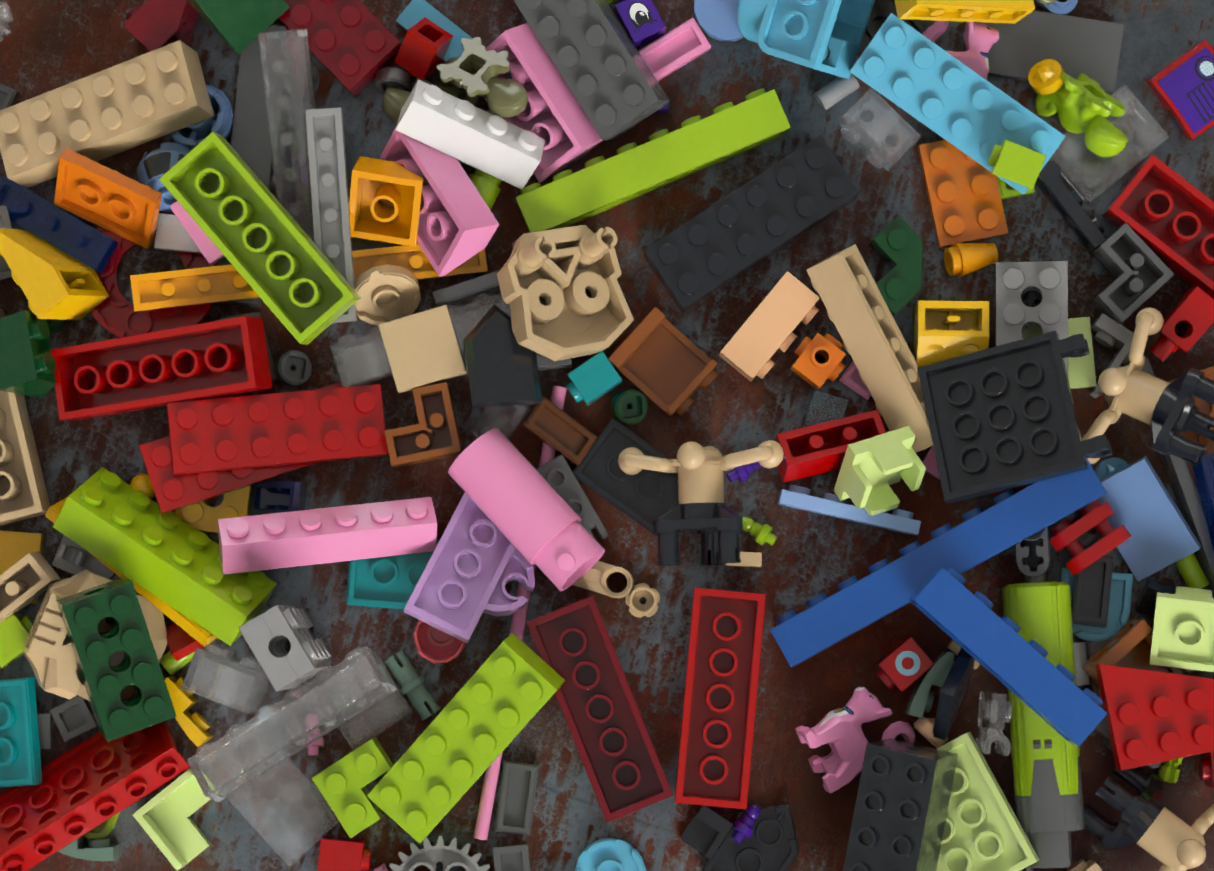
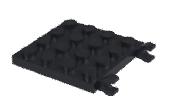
(1006, 416)

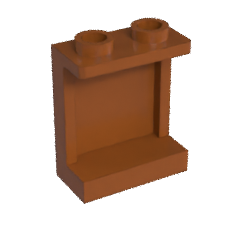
(663, 364)
(1128, 649)

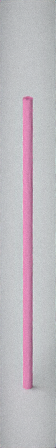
(517, 628)

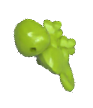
(1082, 110)

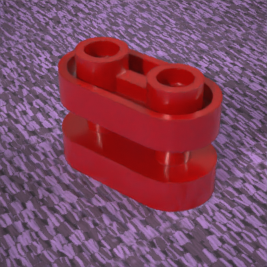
(1094, 516)

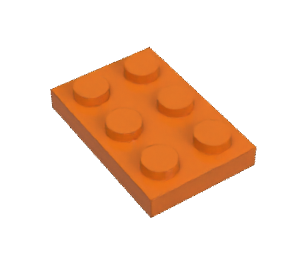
(960, 196)
(107, 198)

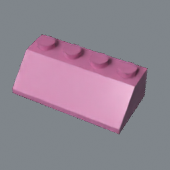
(551, 106)
(452, 212)

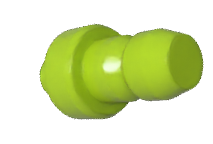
(761, 532)

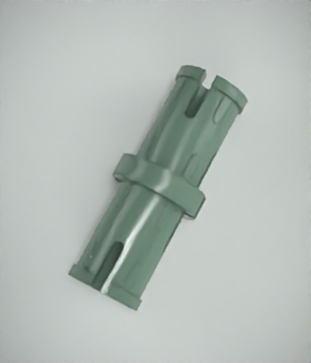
(412, 685)

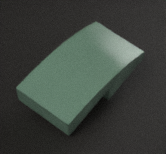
(921, 697)
(95, 850)

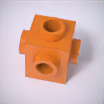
(812, 371)

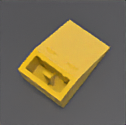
(49, 277)
(949, 329)

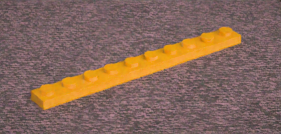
(225, 283)

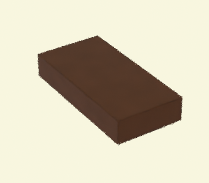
(559, 431)

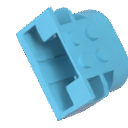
(807, 30)

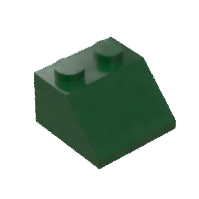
(26, 355)

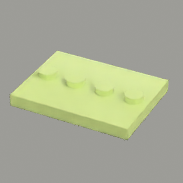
(980, 823)

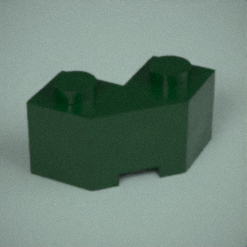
(903, 254)

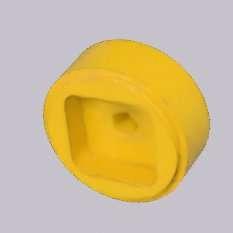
(1046, 77)

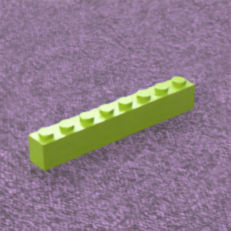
(654, 163)

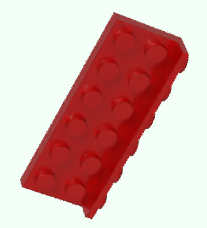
(83, 792)

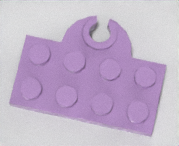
(469, 575)

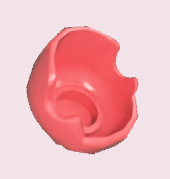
(435, 644)

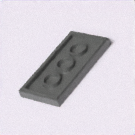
(1074, 42)

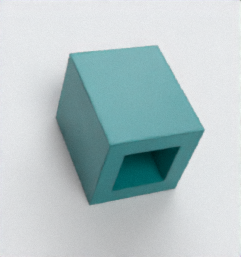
(593, 379)

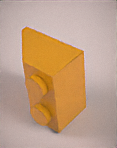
(385, 202)

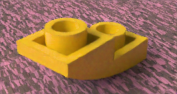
(193, 724)

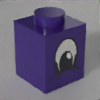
(640, 20)

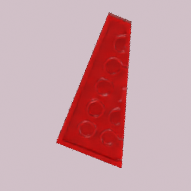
(1156, 715)

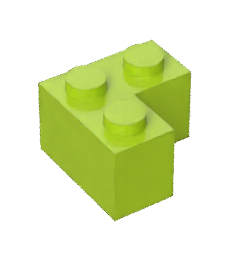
(345, 786)

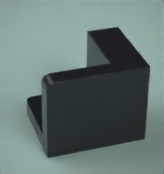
(706, 831)

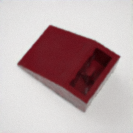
(161, 23)

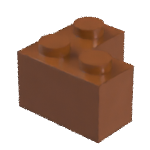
(434, 436)

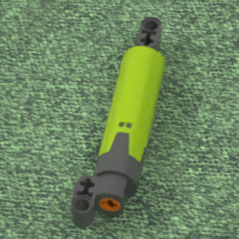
(1043, 762)

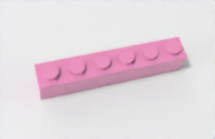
(327, 535)

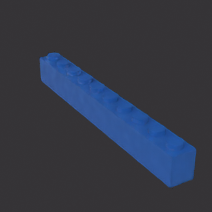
(961, 547)

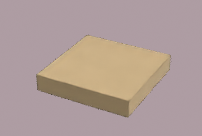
(422, 349)

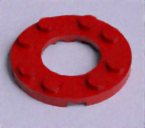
(118, 314)

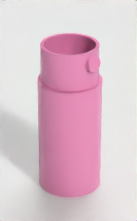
(526, 508)

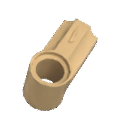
(597, 580)

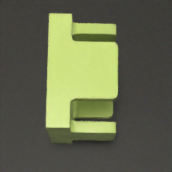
(876, 464)
(1184, 630)

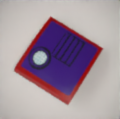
(1188, 89)

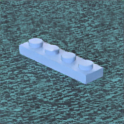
(830, 505)

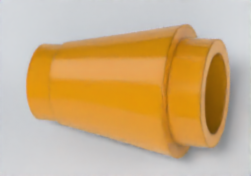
(969, 257)

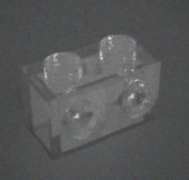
(878, 130)

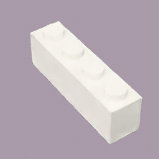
(470, 134)

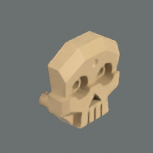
(570, 321)
(52, 653)

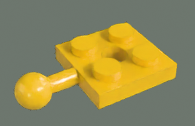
(201, 515)

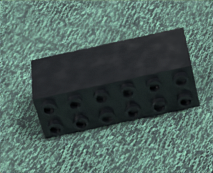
(900, 807)

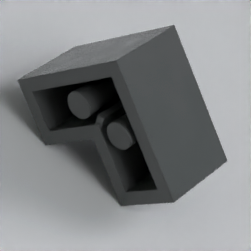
(1136, 271)

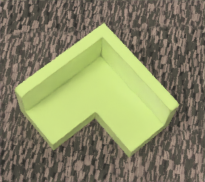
(169, 821)

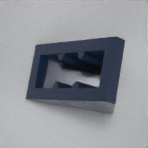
(277, 497)

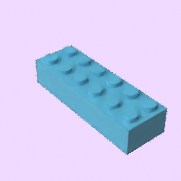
(949, 96)

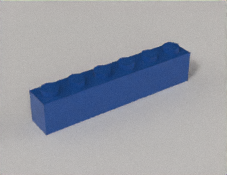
(1008, 656)

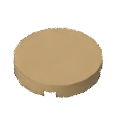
(386, 294)

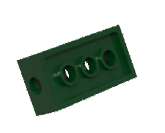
(139, 667)

